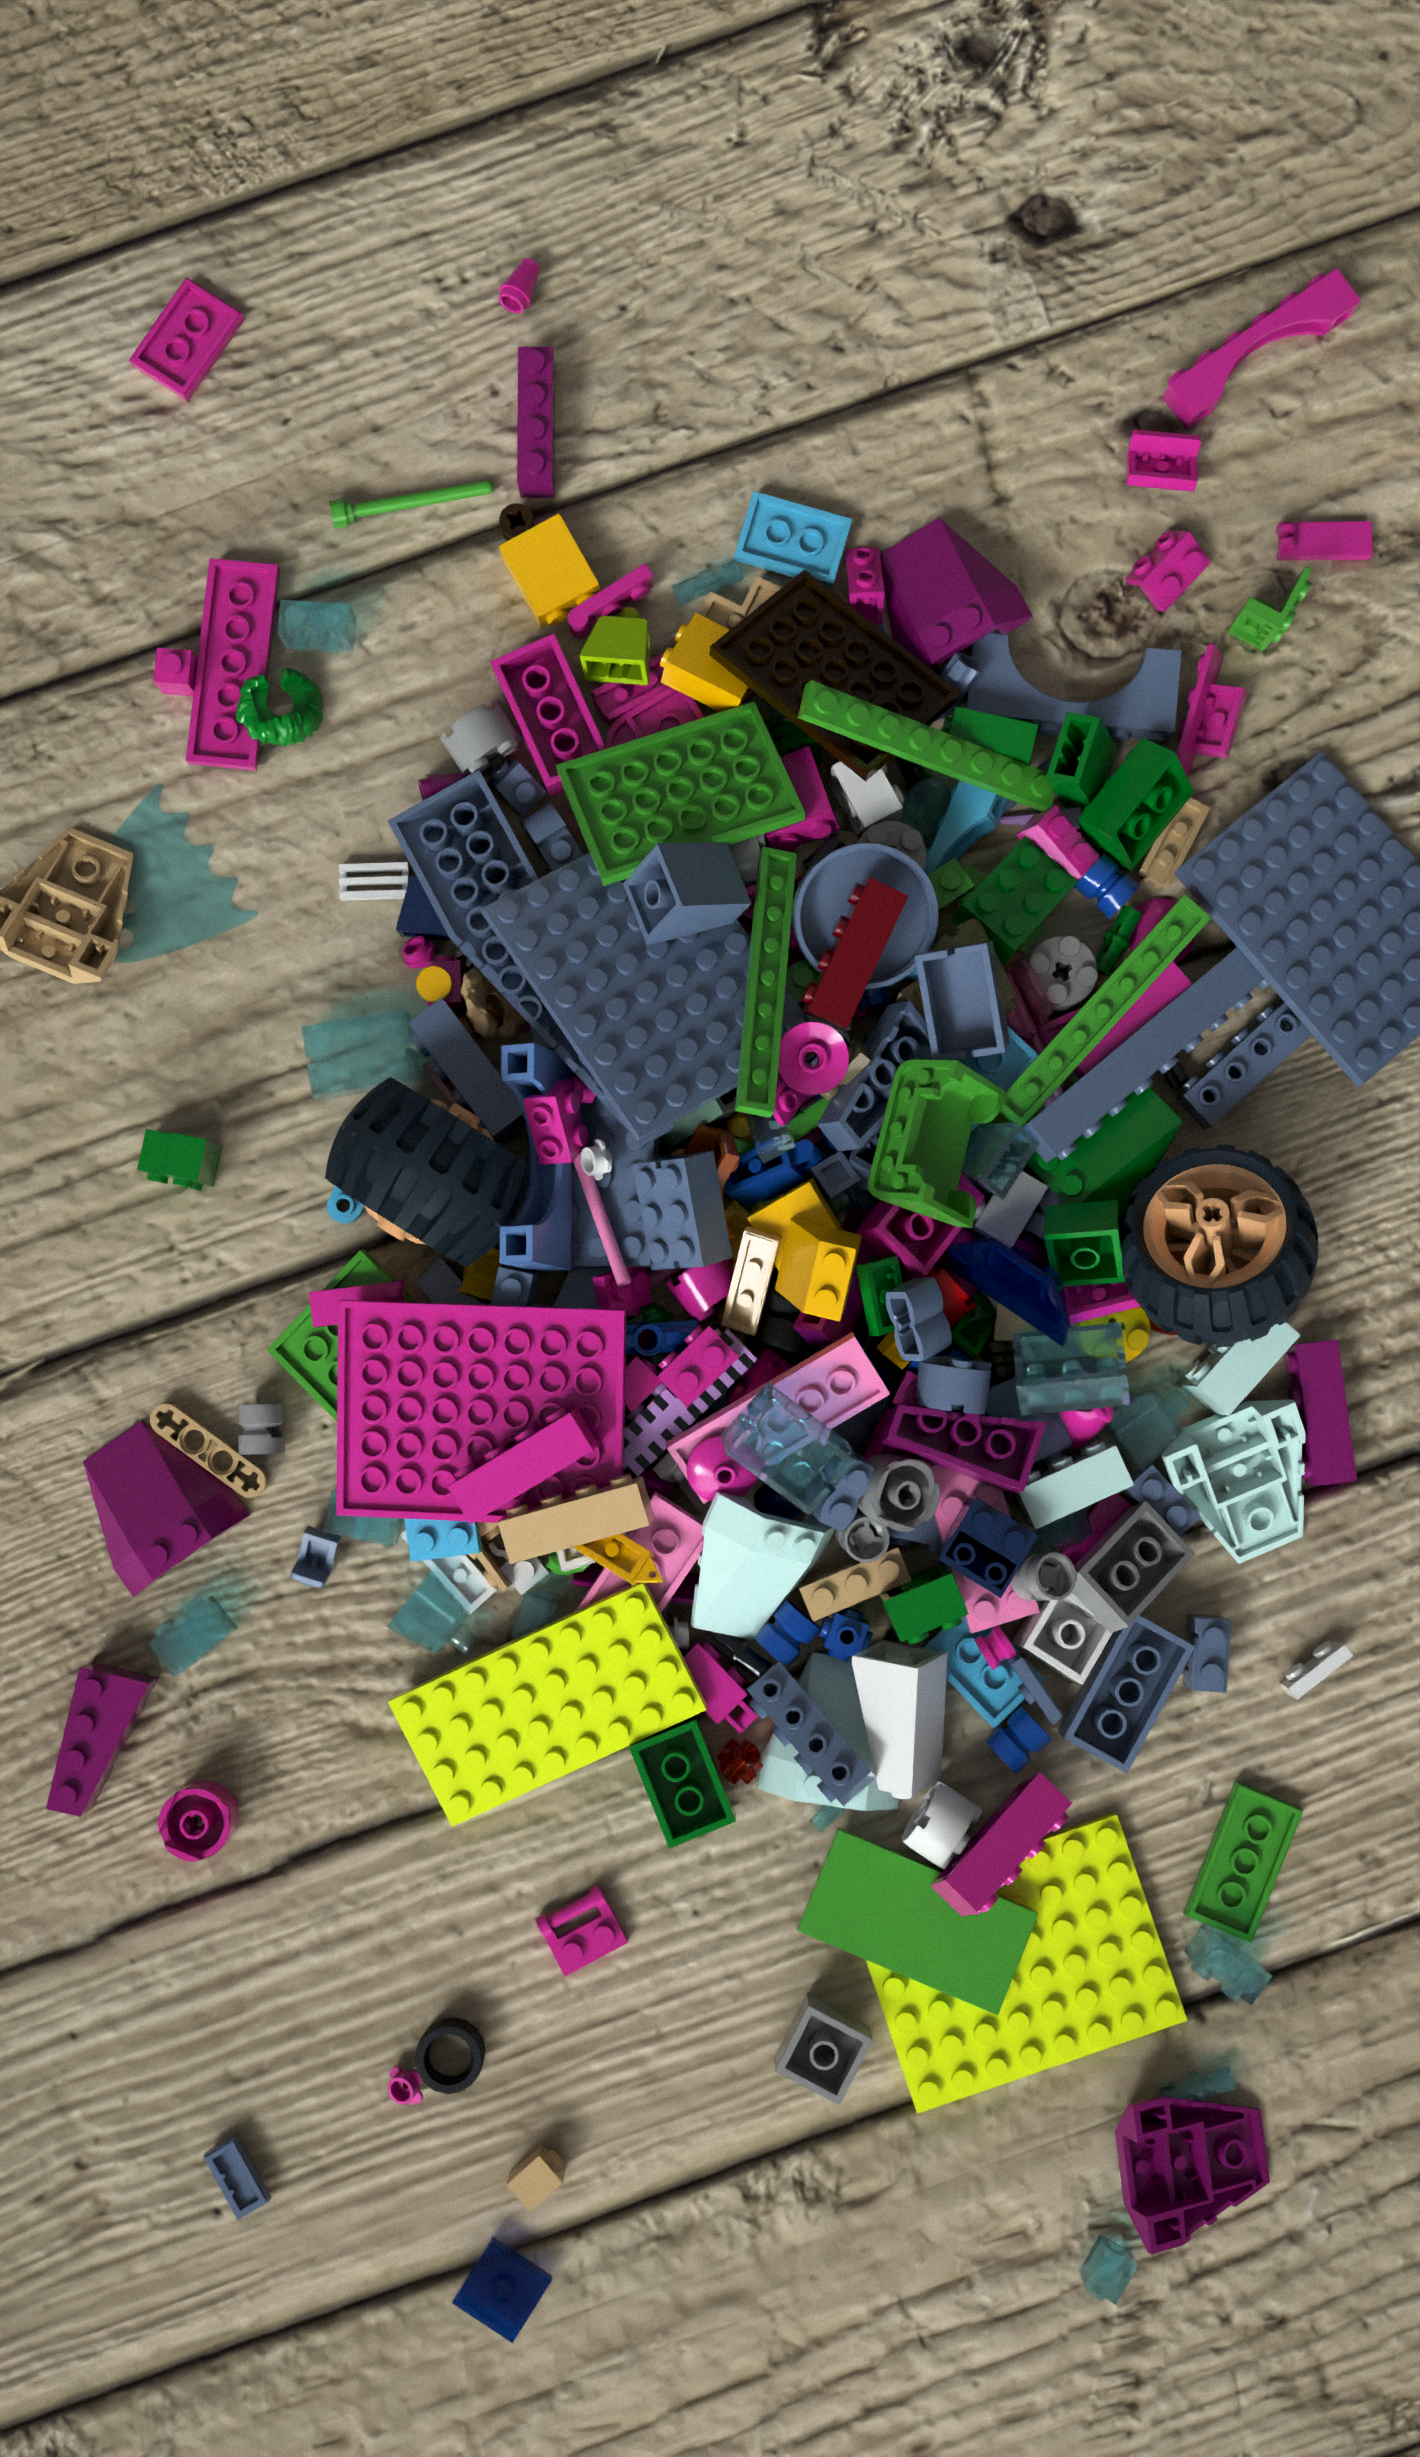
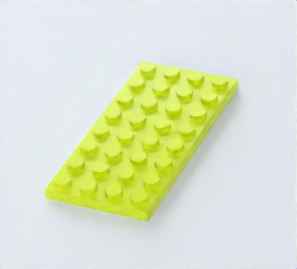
(548, 1703)

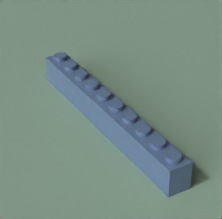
(1143, 1054)

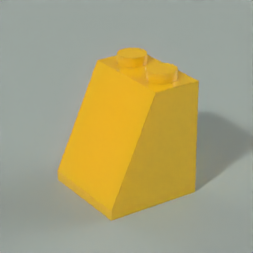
(817, 1268)

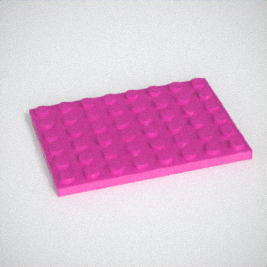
(451, 1381)

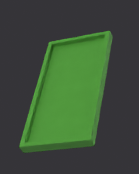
(889, 1914)

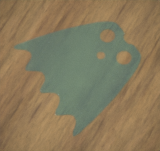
(171, 885)

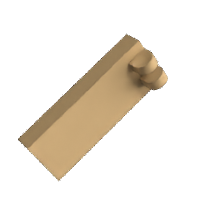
(1173, 845)

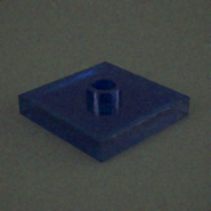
(502, 2289)

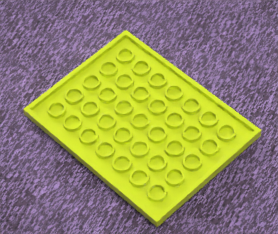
(1081, 1985)

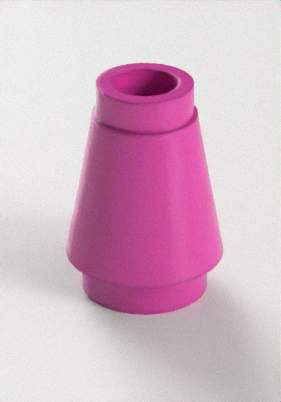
(519, 286)

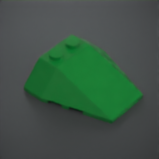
(1115, 1156)

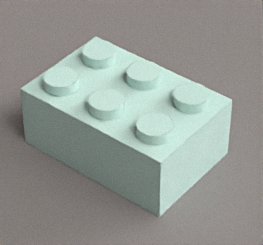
(1235, 1370)
(1072, 1484)

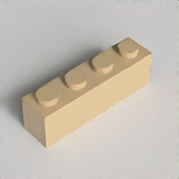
(575, 1519)

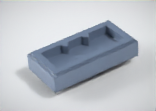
(1033, 1689)
(237, 2176)

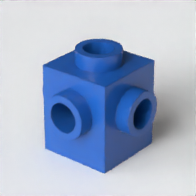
(838, 1622)

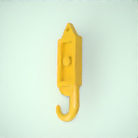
(622, 1558)

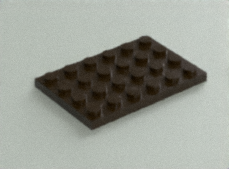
(819, 637)

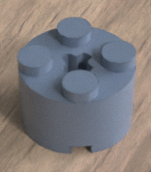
(953, 1384)

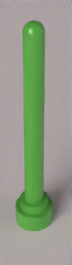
(345, 512)

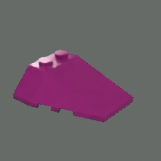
(946, 594)
(156, 1505)
(1187, 2165)

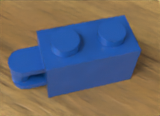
(760, 1181)

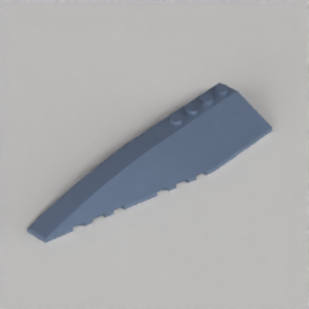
(465, 862)

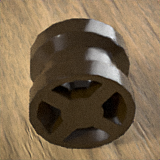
(514, 512)

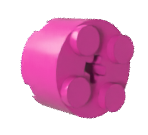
(701, 1288)
(179, 1825)

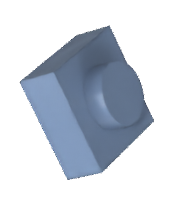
(835, 1175)

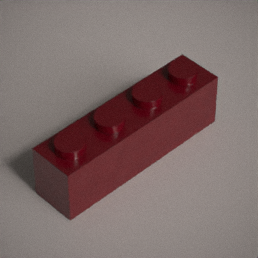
(854, 953)

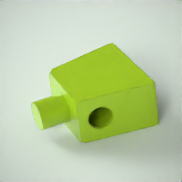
(618, 650)

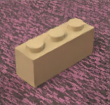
(853, 1583)

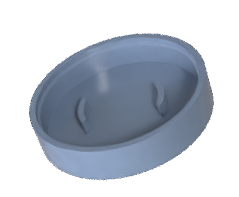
(824, 896)

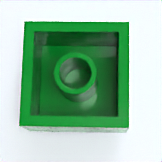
(1085, 1242)

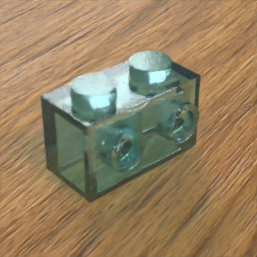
(317, 625)
(1228, 1964)

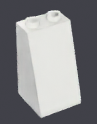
(903, 1713)

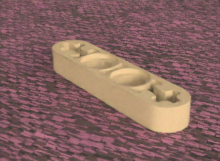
(206, 1454)

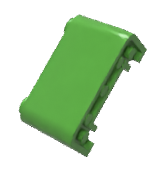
(928, 1138)

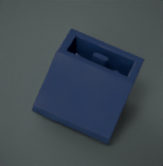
(986, 1545)

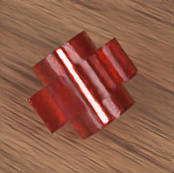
(739, 1761)

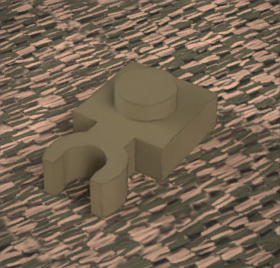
(858, 1060)

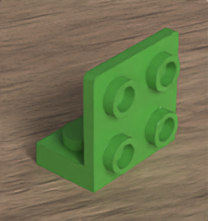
(1261, 624)

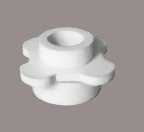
(596, 1160)
(680, 1633)

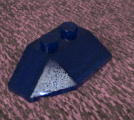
(1015, 1282)

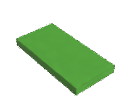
(1243, 1861)

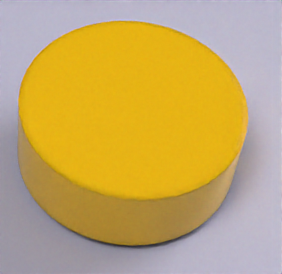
(434, 984)

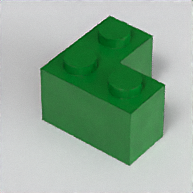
(181, 1157)

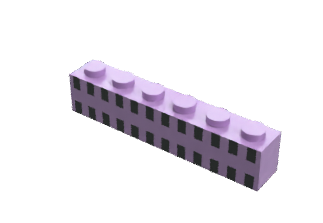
(669, 1416)

